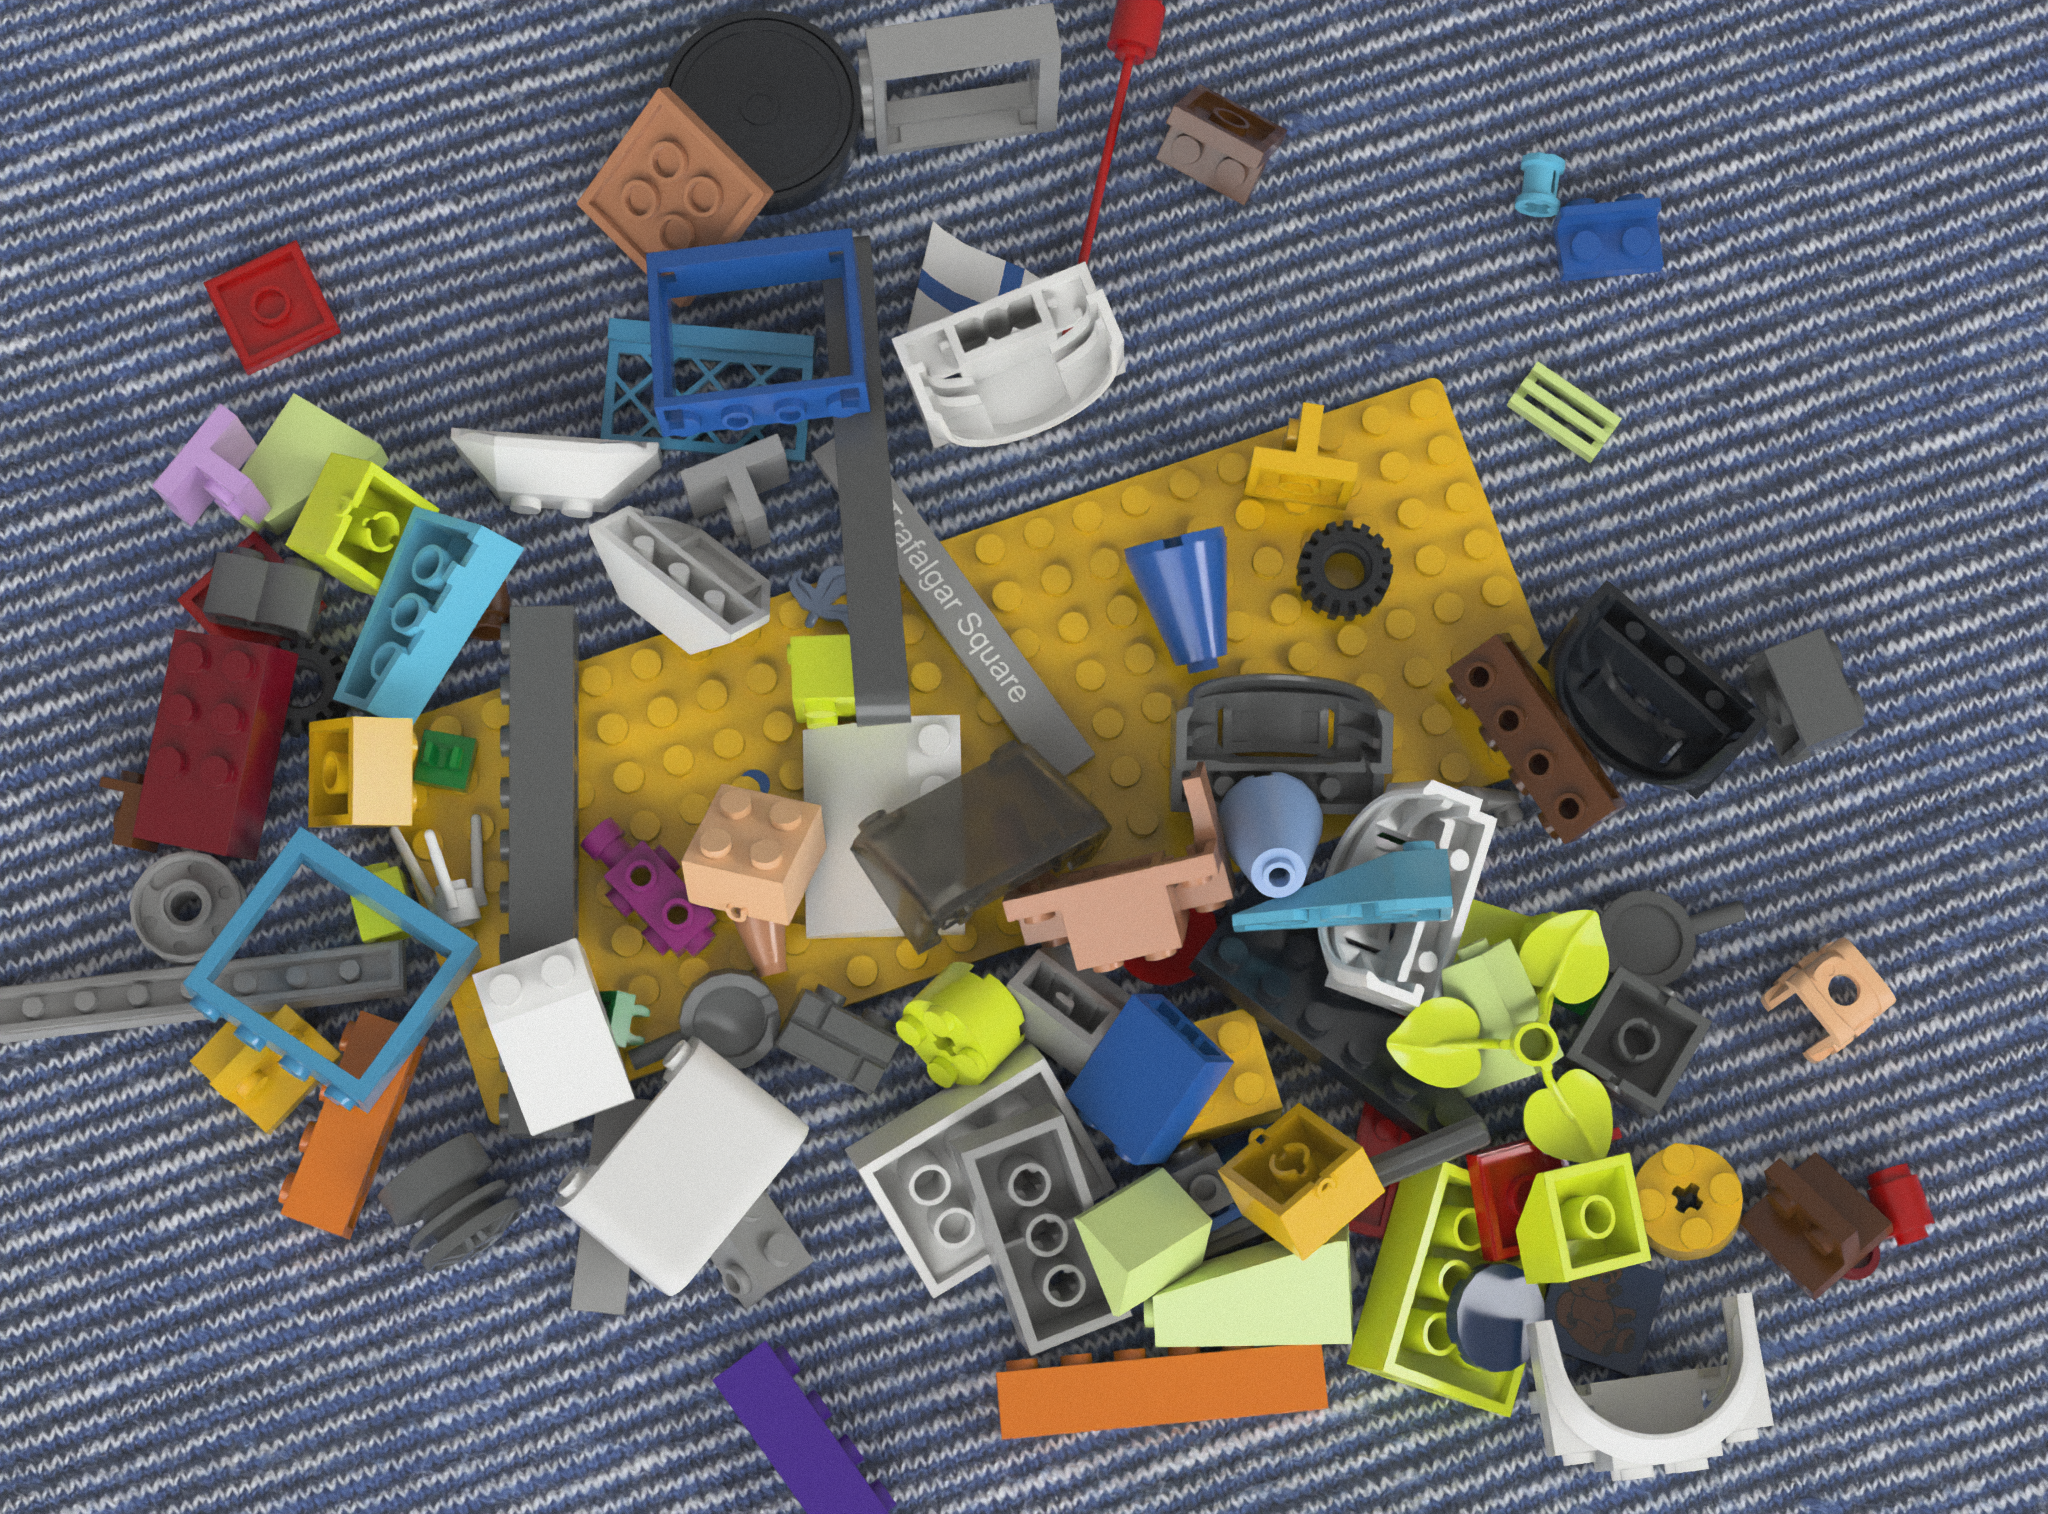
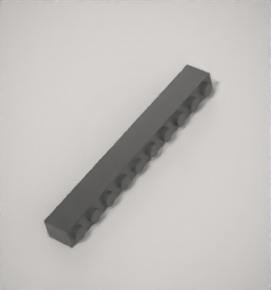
(540, 799)

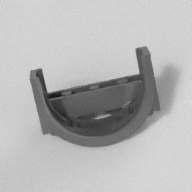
(1283, 716)

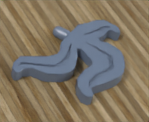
(819, 600)

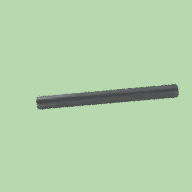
(1390, 1168)

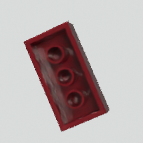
(215, 744)

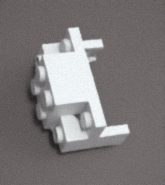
(1011, 363)
(1654, 1417)

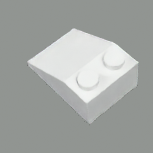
(554, 1036)

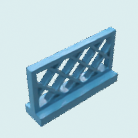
(706, 345)

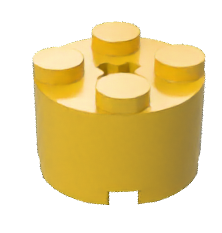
(1682, 1171)

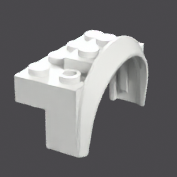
(1410, 964)

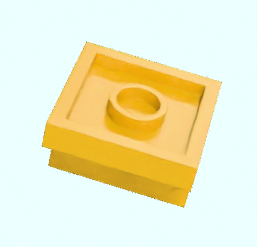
(1297, 471)
(255, 1078)

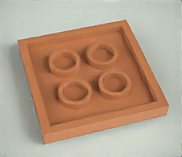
(673, 186)

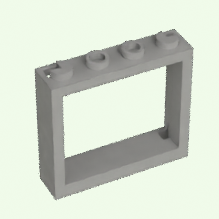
(953, 46)

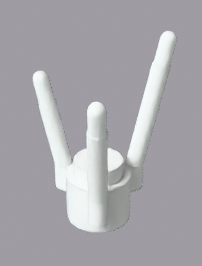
(454, 900)

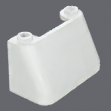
(684, 1168)

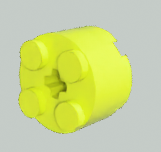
(962, 1025)

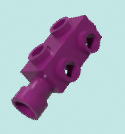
(654, 899)

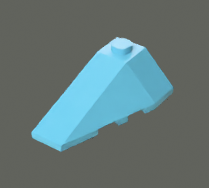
(1385, 890)

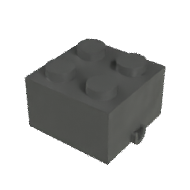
(1804, 696)
(1635, 1041)

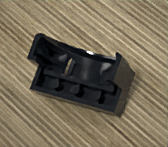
(1625, 640)

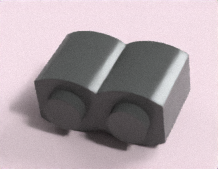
(264, 594)

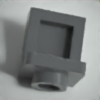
(1195, 1170)

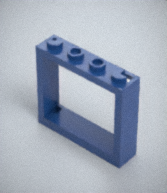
(748, 267)

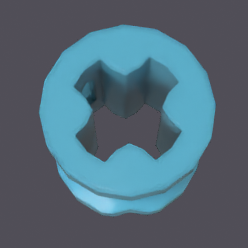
(1540, 184)

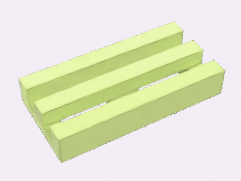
(1573, 396)

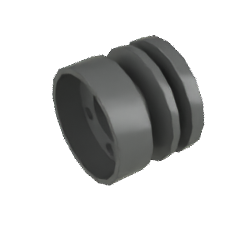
(455, 1209)

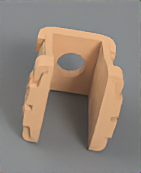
(1811, 981)

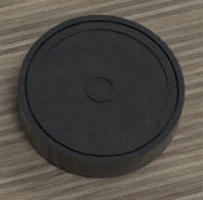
(776, 98)

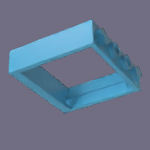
(297, 1058)

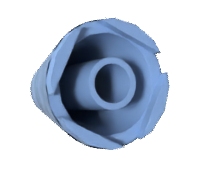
(1272, 830)

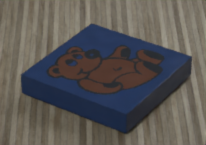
(1606, 1316)

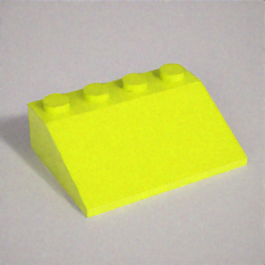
(1403, 1320)

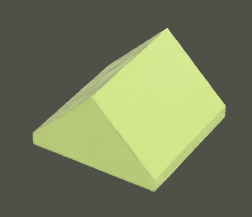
(1143, 1238)

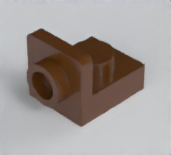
(124, 818)

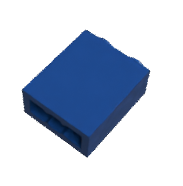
(1148, 1079)

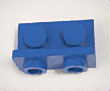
(1608, 237)

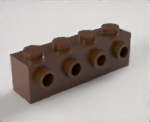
(1535, 739)

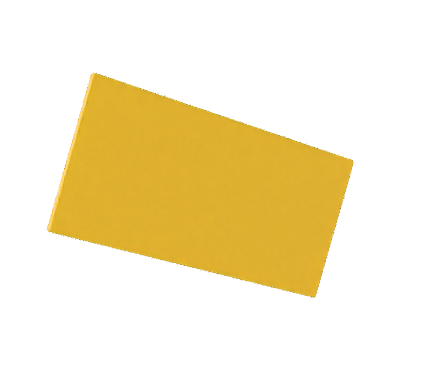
(677, 725)

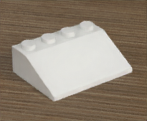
(851, 777)
(917, 1177)

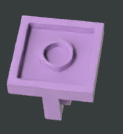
(210, 471)

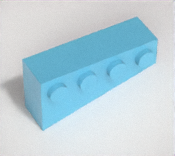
(424, 613)

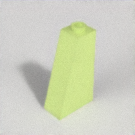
(1259, 1299)

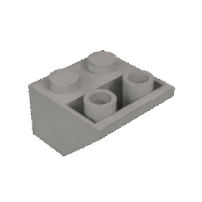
(1065, 1007)

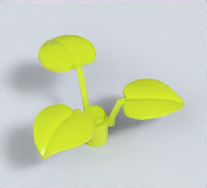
(1442, 1046)

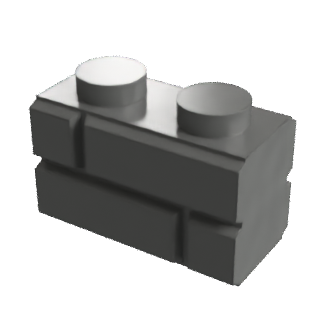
(837, 1039)

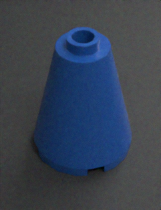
(1186, 594)

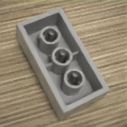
(1008, 1213)

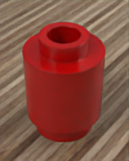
(1902, 1201)

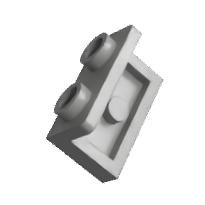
(759, 1253)

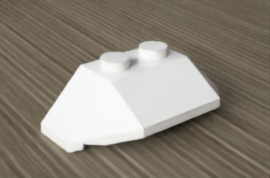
(557, 470)
(681, 579)

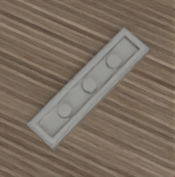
(600, 1276)

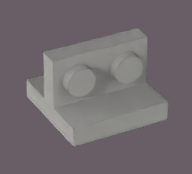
(734, 483)

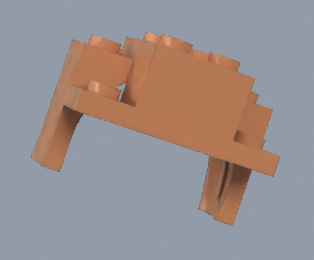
(1131, 903)

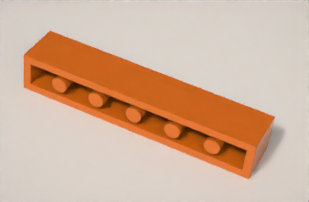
(1159, 1389)

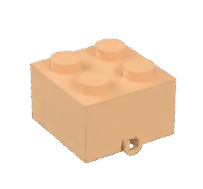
(754, 854)

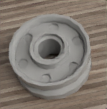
(163, 892)

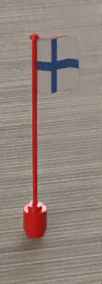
(963, 276)

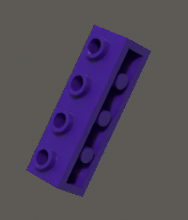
(795, 1435)

